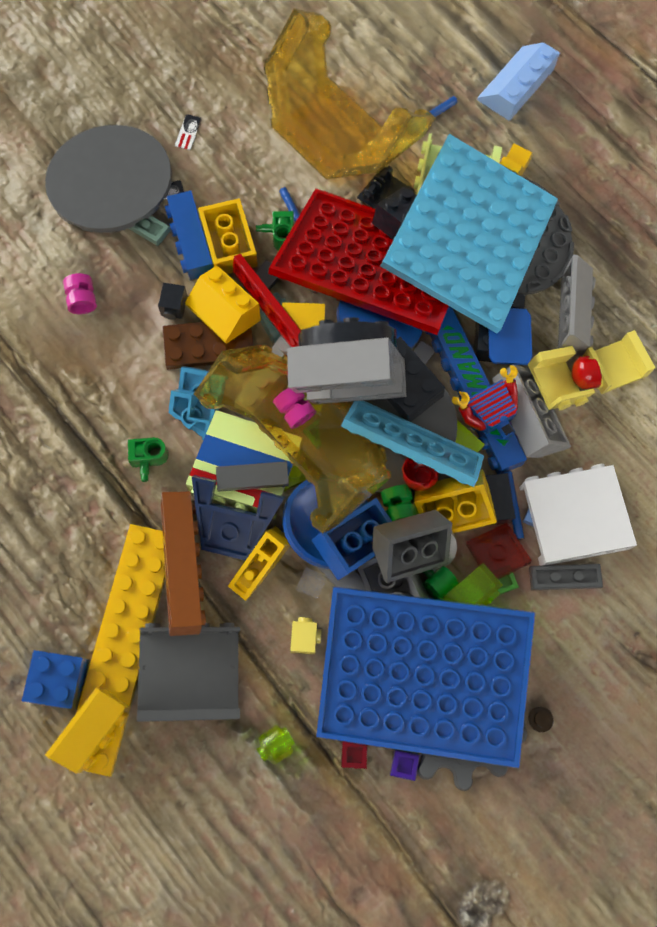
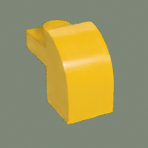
(517, 159)

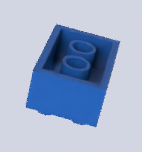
(351, 540)

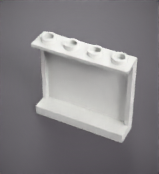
(578, 514)

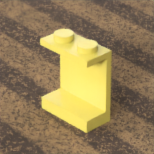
(621, 362)
(555, 379)

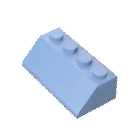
(519, 79)

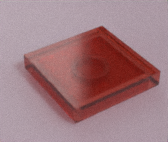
(499, 551)

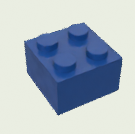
(55, 680)

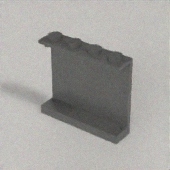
(188, 674)

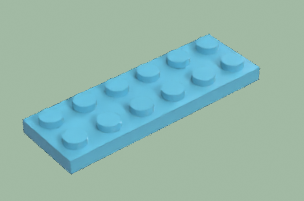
(414, 442)

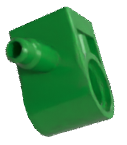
(281, 226)
(139, 454)
(440, 582)

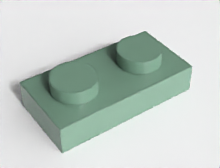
(151, 230)

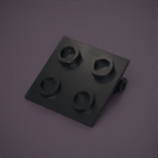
(381, 187)

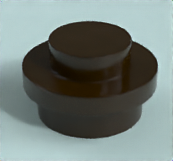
(540, 719)

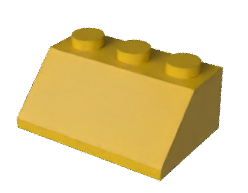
(223, 304)
(459, 503)
(89, 731)

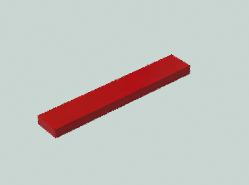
(266, 300)

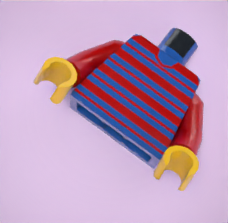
(492, 406)

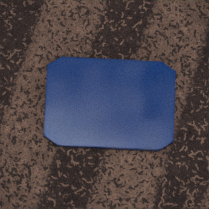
(513, 341)

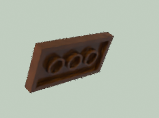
(197, 344)

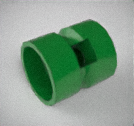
(395, 495)

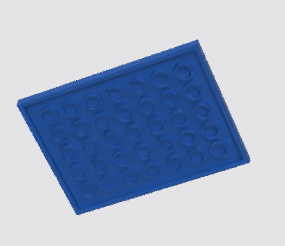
(426, 676)

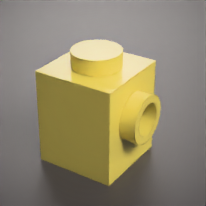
(304, 636)

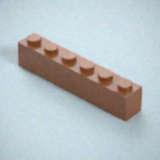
(181, 564)

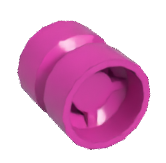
(79, 293)
(295, 408)

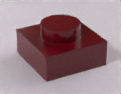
(354, 755)

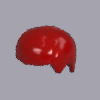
(586, 373)
(418, 475)

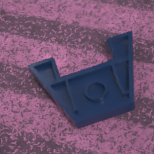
(229, 529)

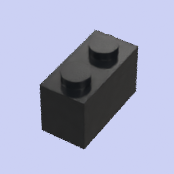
(501, 498)

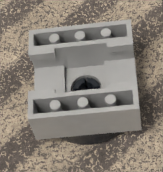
(347, 362)

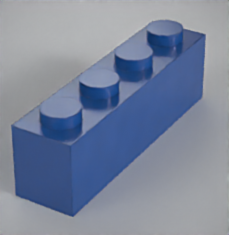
(190, 234)

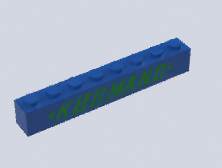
(469, 377)

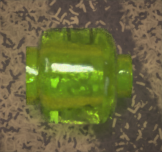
(275, 744)

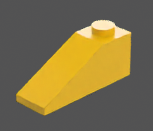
(260, 563)

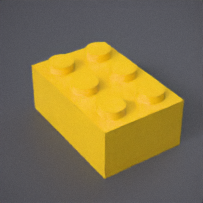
(227, 234)

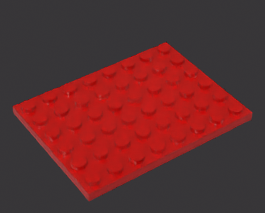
(340, 255)

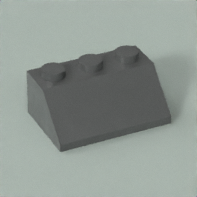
(412, 545)

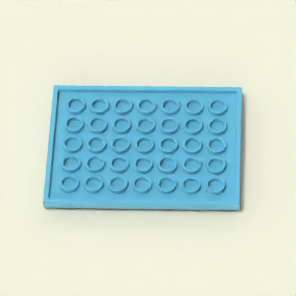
(470, 233)

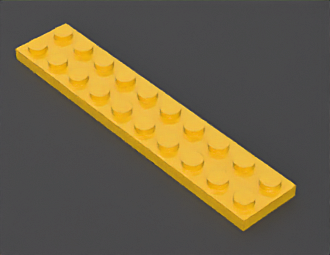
(129, 607)

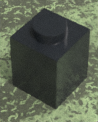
(172, 301)

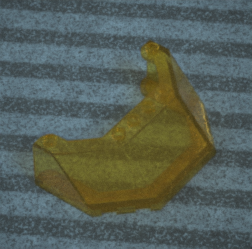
(320, 116)
(335, 461)

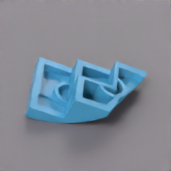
(187, 406)

